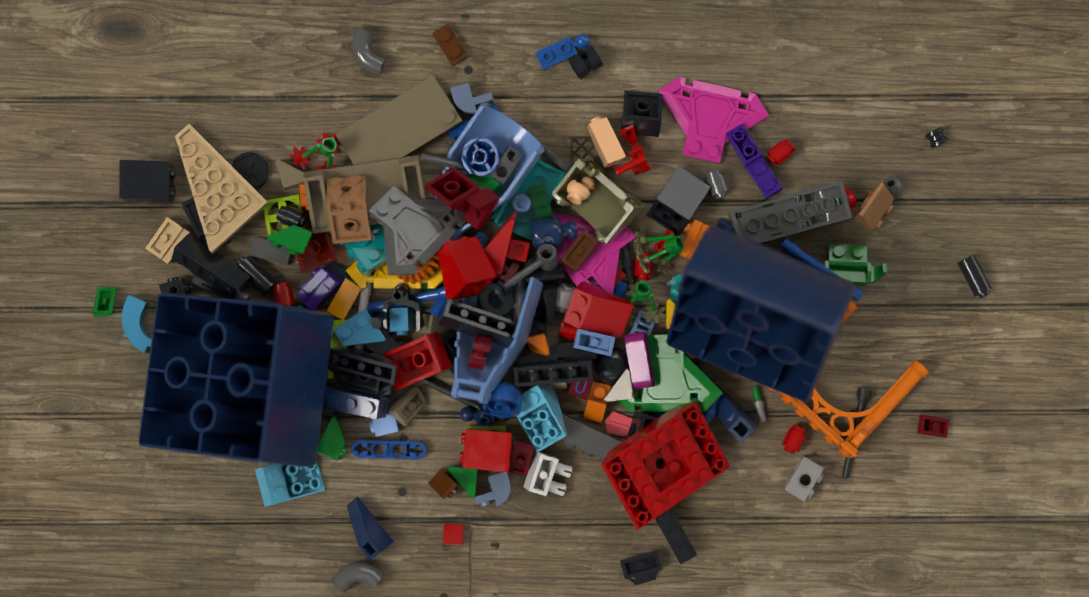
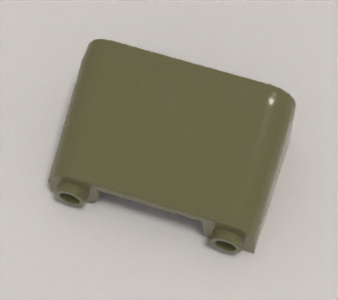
(608, 207)

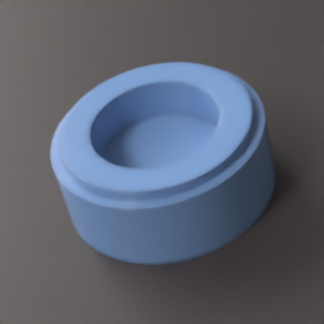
(521, 203)

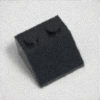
(642, 111)

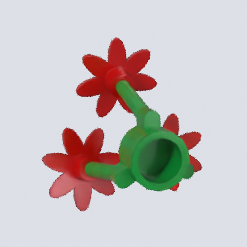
(325, 146)

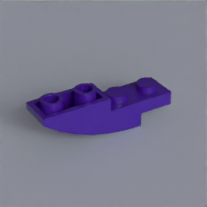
(753, 161)

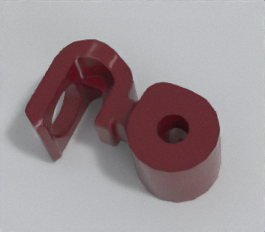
(478, 355)

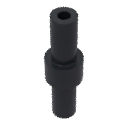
(628, 265)

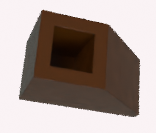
(444, 484)

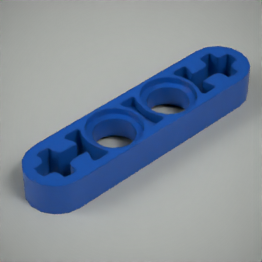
(389, 445)

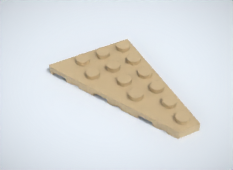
(219, 191)

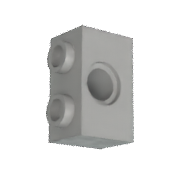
(793, 483)

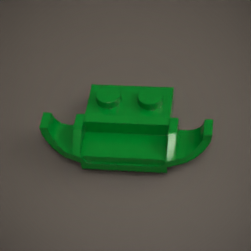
(851, 264)

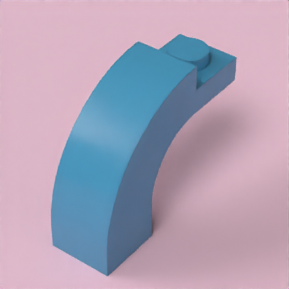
(132, 323)

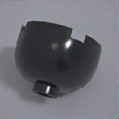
(611, 367)

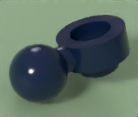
(468, 414)

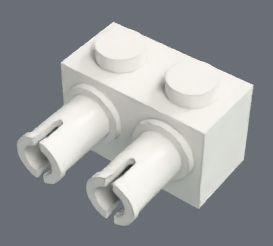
(541, 474)

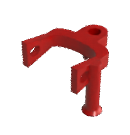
(639, 163)

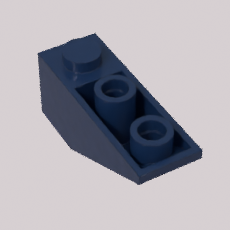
(735, 417)
(368, 531)

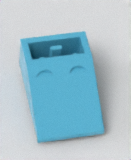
(542, 416)
(288, 482)

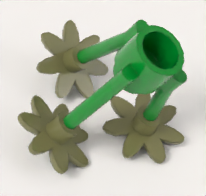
(673, 245)
(641, 291)

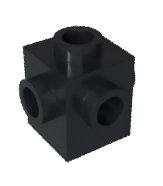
(173, 283)

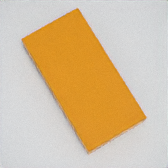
(344, 299)

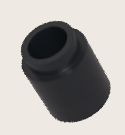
(291, 216)

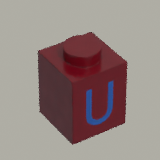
(580, 389)

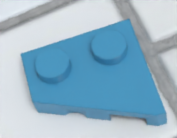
(358, 330)

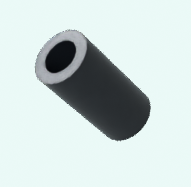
(258, 276)
(975, 276)

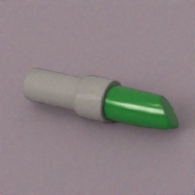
(759, 404)

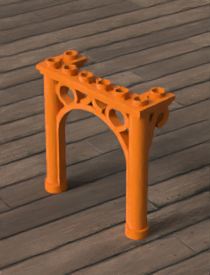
(875, 414)

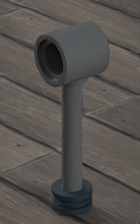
(545, 263)

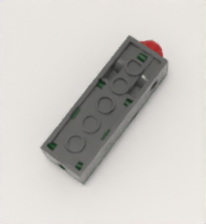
(794, 213)

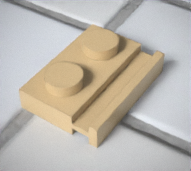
(166, 239)

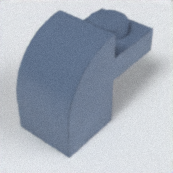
(466, 103)
(500, 491)

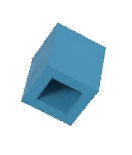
(401, 320)

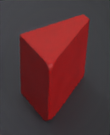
(453, 534)

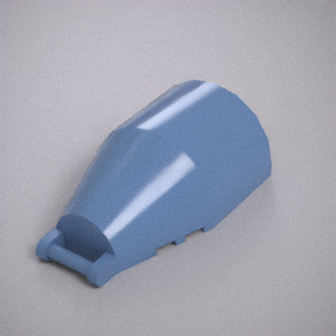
(504, 132)
(499, 357)

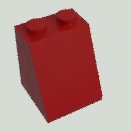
(464, 268)
(486, 450)

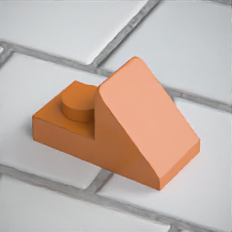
(596, 404)

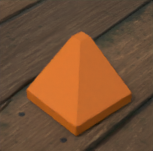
(539, 344)

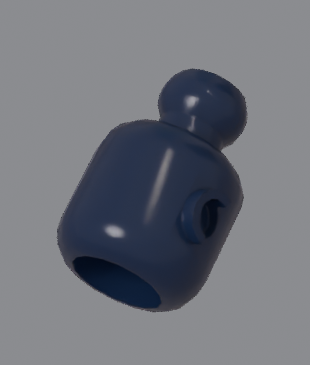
(552, 232)

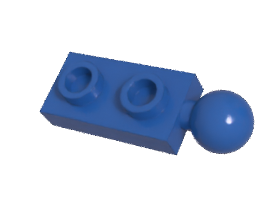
(561, 50)

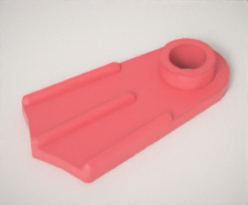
(618, 424)

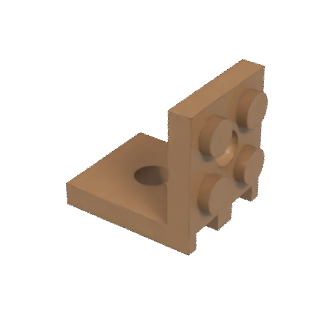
(348, 207)

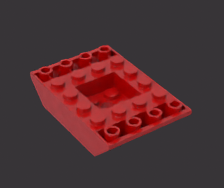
(688, 456)

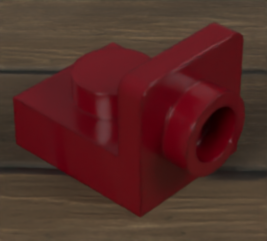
(508, 272)

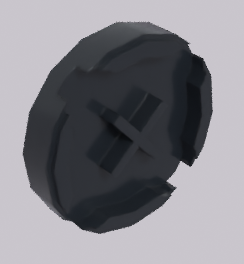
(252, 168)

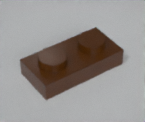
(450, 44)
(579, 251)

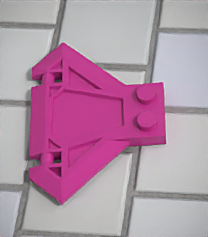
(709, 115)
(601, 262)

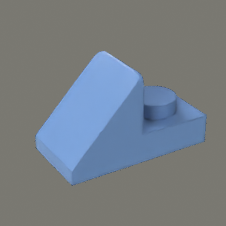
(594, 342)

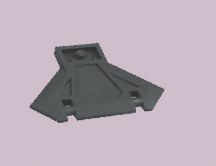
(413, 229)

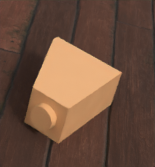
(605, 142)

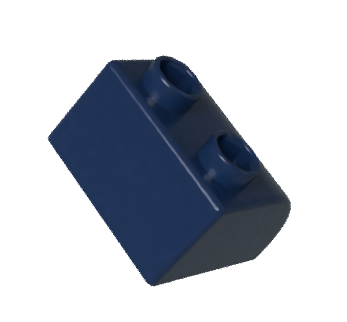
(758, 312)
(236, 379)

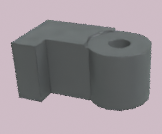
(506, 165)

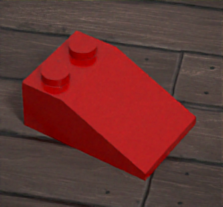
(499, 243)
(598, 311)
(419, 360)

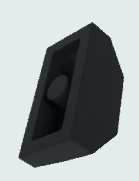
(641, 567)

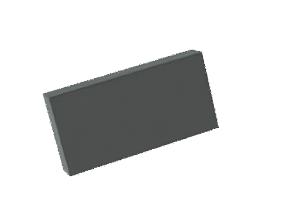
(263, 250)

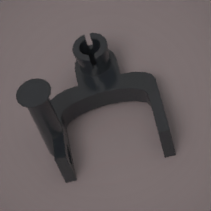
(400, 296)

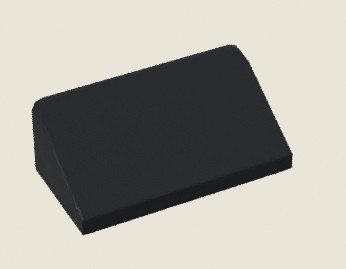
(544, 275)

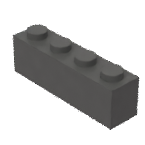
(588, 438)

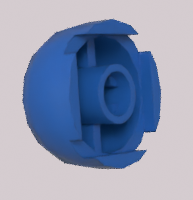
(481, 156)
(504, 401)

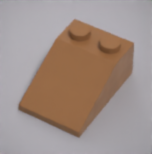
(873, 208)

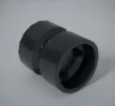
(585, 62)

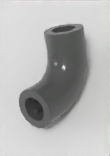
(363, 54)
(356, 572)

